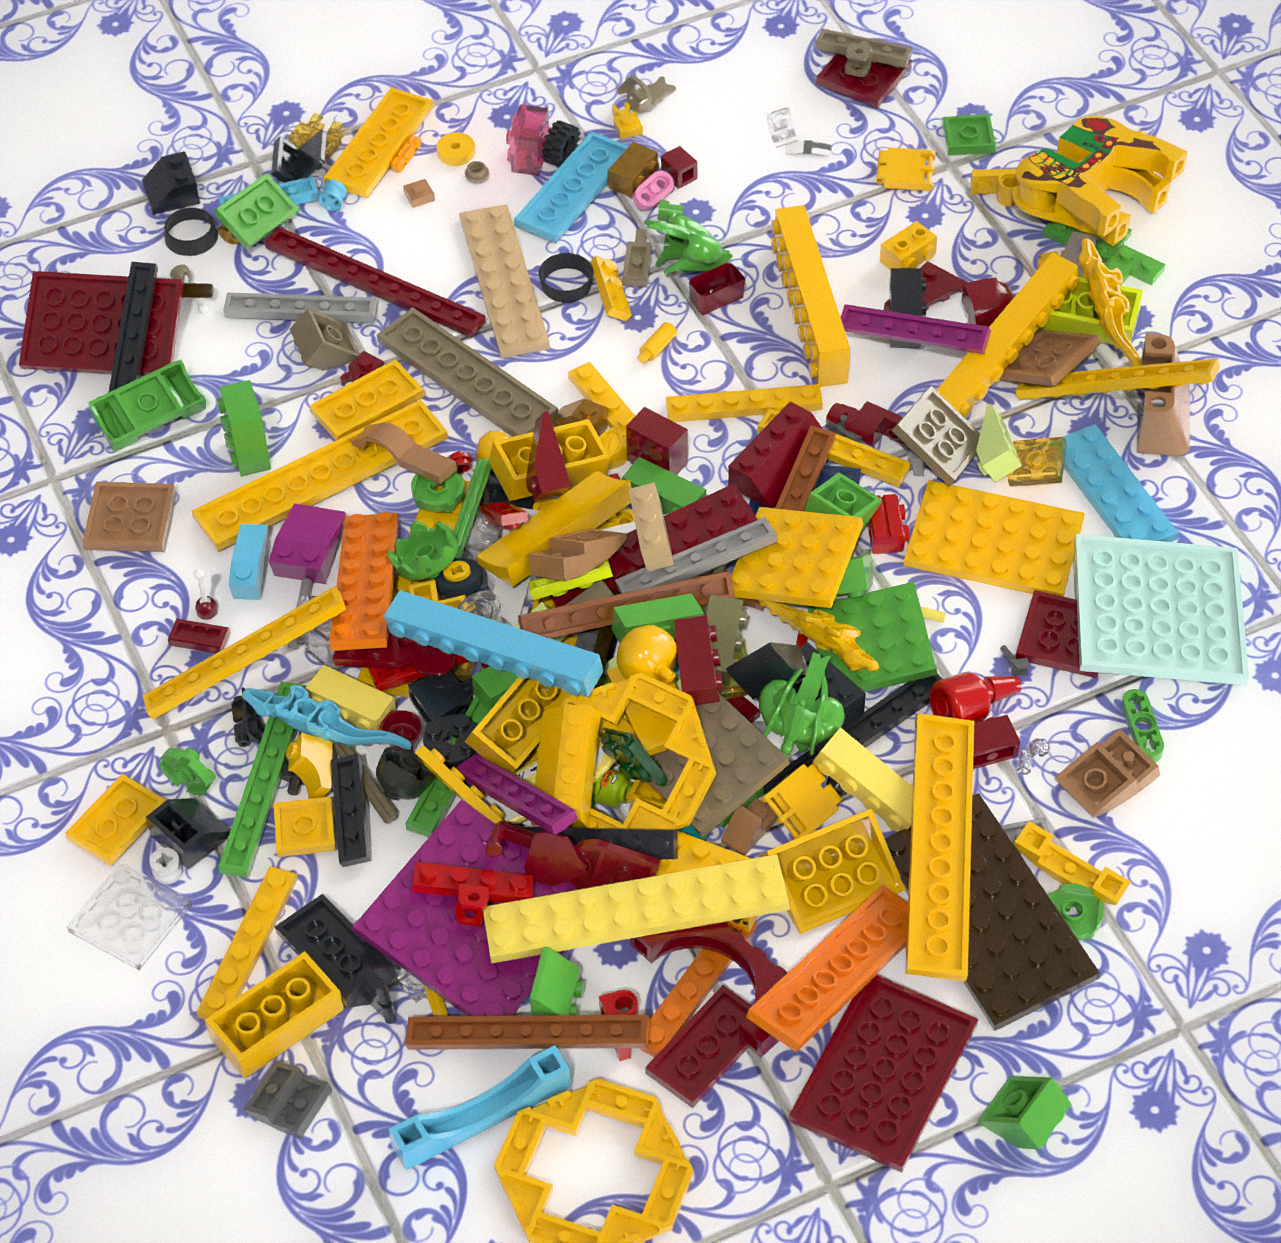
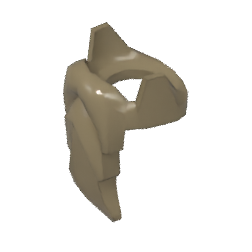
(646, 97)

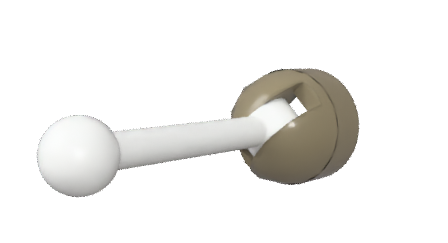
(182, 272)

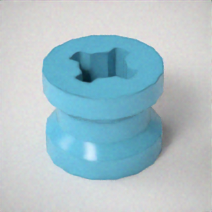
(332, 195)

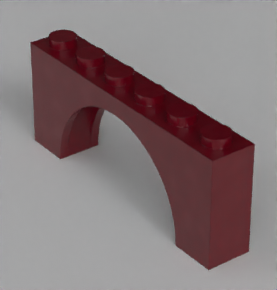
(730, 943)

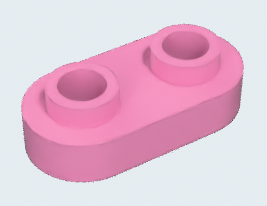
(651, 191)

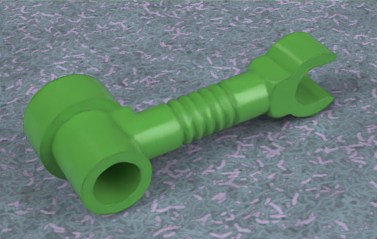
(667, 211)

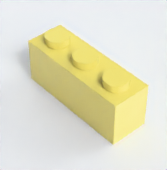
(359, 703)

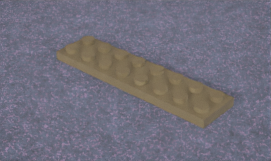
(465, 373)

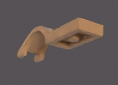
(406, 452)

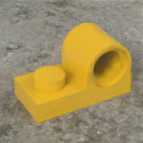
(995, 182)

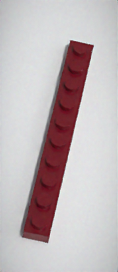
(375, 281)

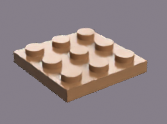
(1050, 357)
(129, 516)

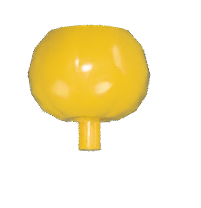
(649, 652)

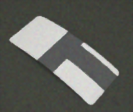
(809, 147)

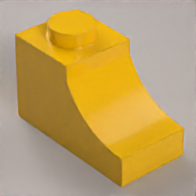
(311, 761)

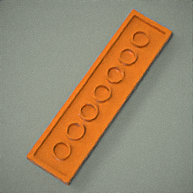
(365, 581)
(834, 970)

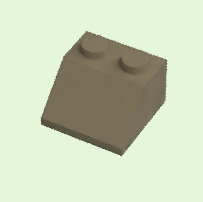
(323, 341)

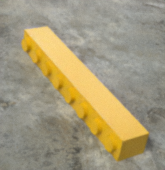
(1010, 333)

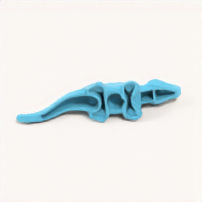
(316, 718)

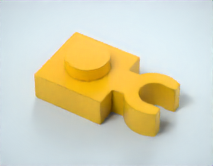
(626, 123)

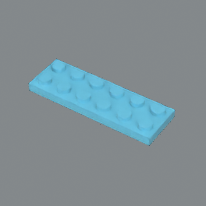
(570, 188)
(1114, 488)

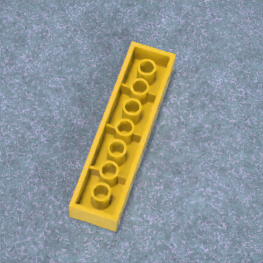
(811, 296)

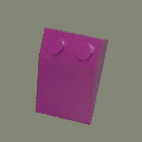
(307, 543)

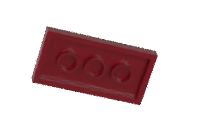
(702, 1048)

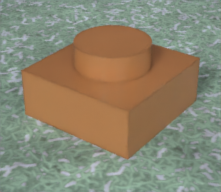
(419, 193)

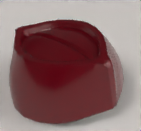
(405, 725)

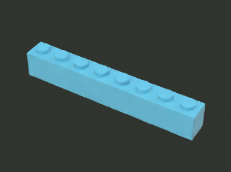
(494, 644)

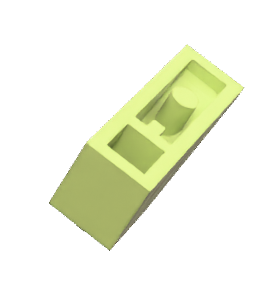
(996, 447)

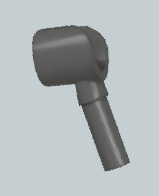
(1017, 666)

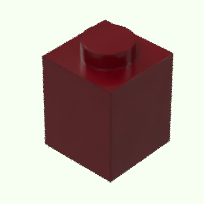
(680, 166)

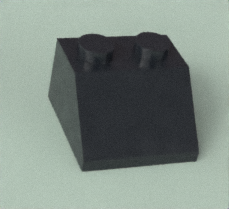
(171, 184)
(767, 664)

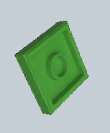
(969, 134)

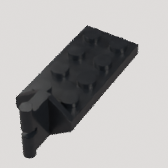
(342, 955)

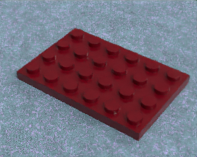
(77, 322)
(884, 1072)

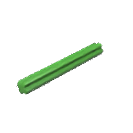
(471, 503)

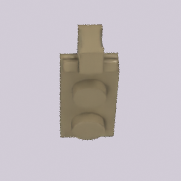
(637, 261)

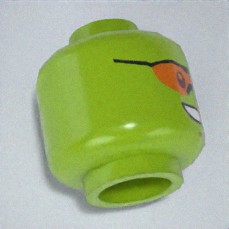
(611, 789)

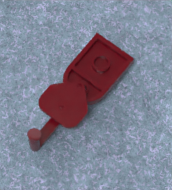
(398, 653)
(556, 860)

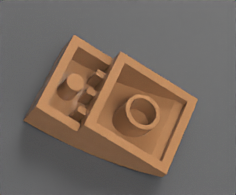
(575, 553)
(1108, 774)

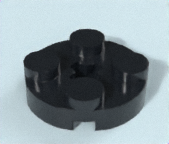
(448, 727)

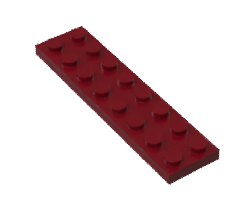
(685, 528)

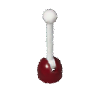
(205, 606)

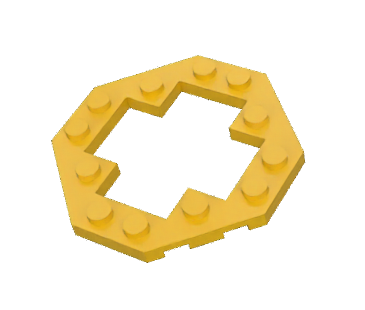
(685, 740)
(565, 1114)

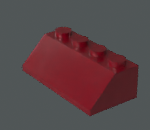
(769, 458)

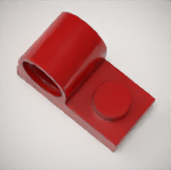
(611, 1004)

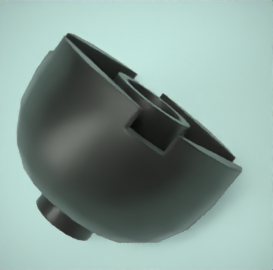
(402, 774)

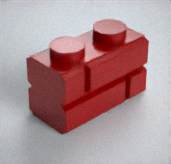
(887, 528)

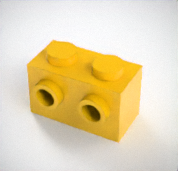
(908, 247)

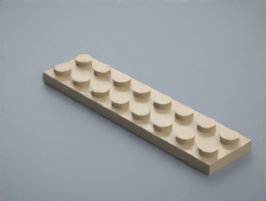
(504, 281)

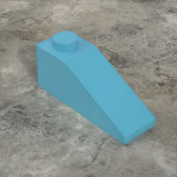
(248, 562)

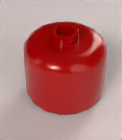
(960, 697)

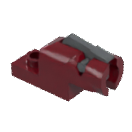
(864, 424)

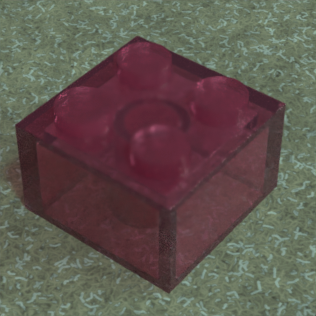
(526, 139)

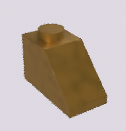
(583, 410)

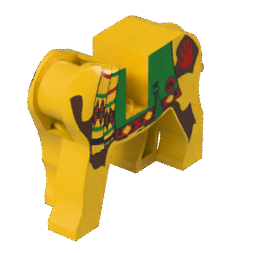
(1088, 161)

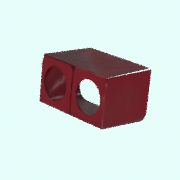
(726, 286)

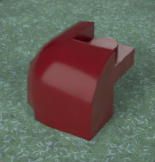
(985, 300)

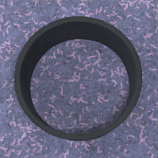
(190, 247)
(566, 261)

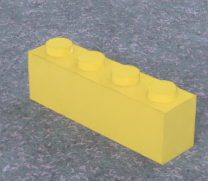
(867, 779)

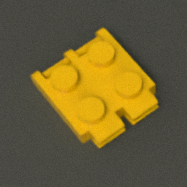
(905, 168)
(803, 801)

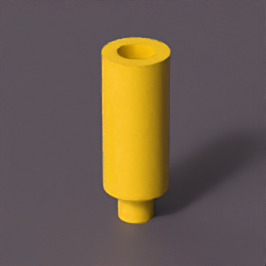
(657, 342)

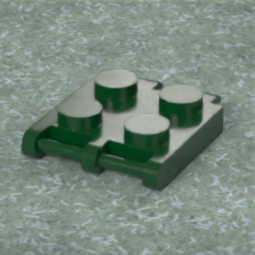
(631, 757)

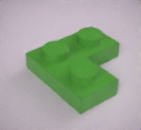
(1135, 264)

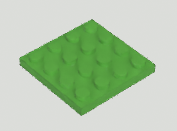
(890, 633)

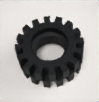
(560, 142)

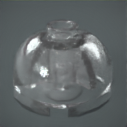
(481, 536)

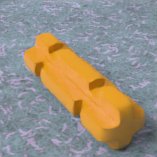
(405, 153)

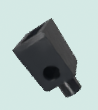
(440, 696)

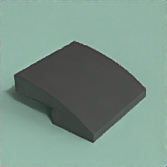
(288, 1099)

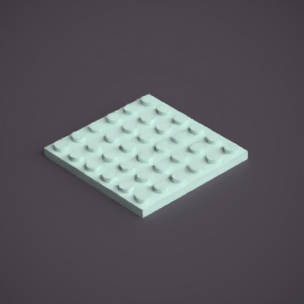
(1160, 609)

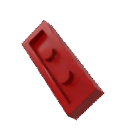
(505, 514)

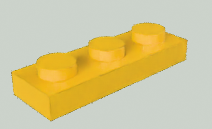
(610, 288)

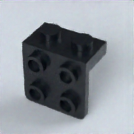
(296, 163)

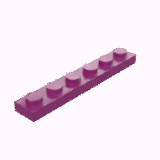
(915, 329)
(517, 794)

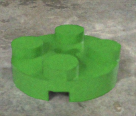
(438, 501)
(186, 768)
(1087, 905)

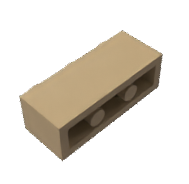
(651, 527)

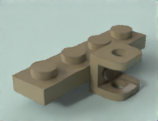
(862, 51)

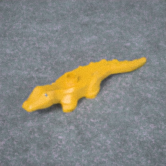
(1108, 299)
(826, 634)

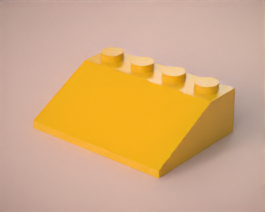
(835, 870)

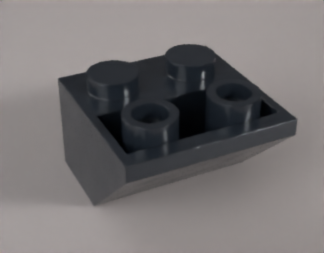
(186, 829)

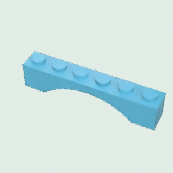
(436, 1132)

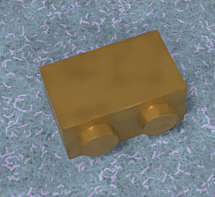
(632, 169)

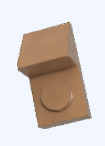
(748, 826)

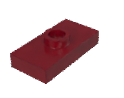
(198, 636)

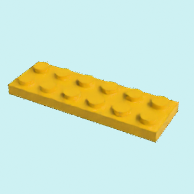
(379, 141)

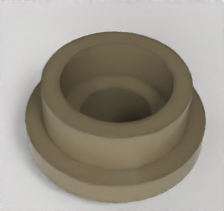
(476, 172)

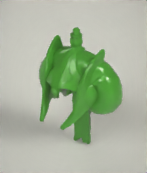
(691, 243)
(798, 715)

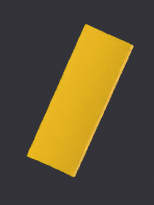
(576, 510)

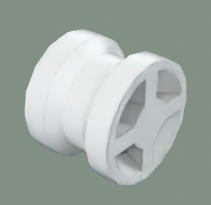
(170, 871)

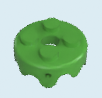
(424, 551)

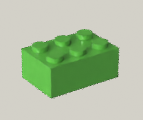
(243, 428)

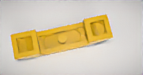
(1067, 868)

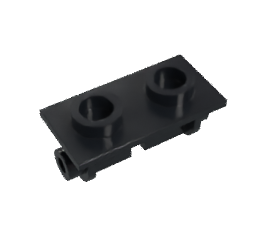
(251, 726)

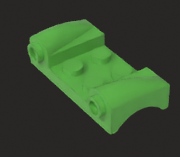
(146, 404)

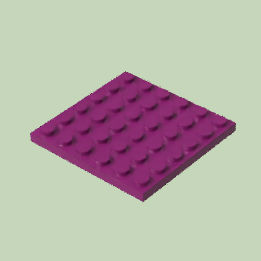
(427, 941)

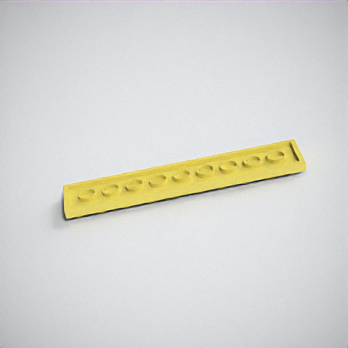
(635, 908)

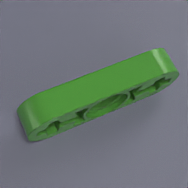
(1145, 715)

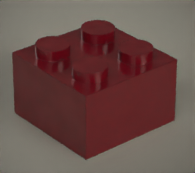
(657, 441)

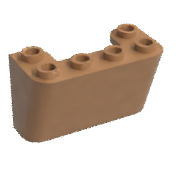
(1164, 428)

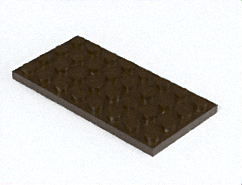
(1017, 940)

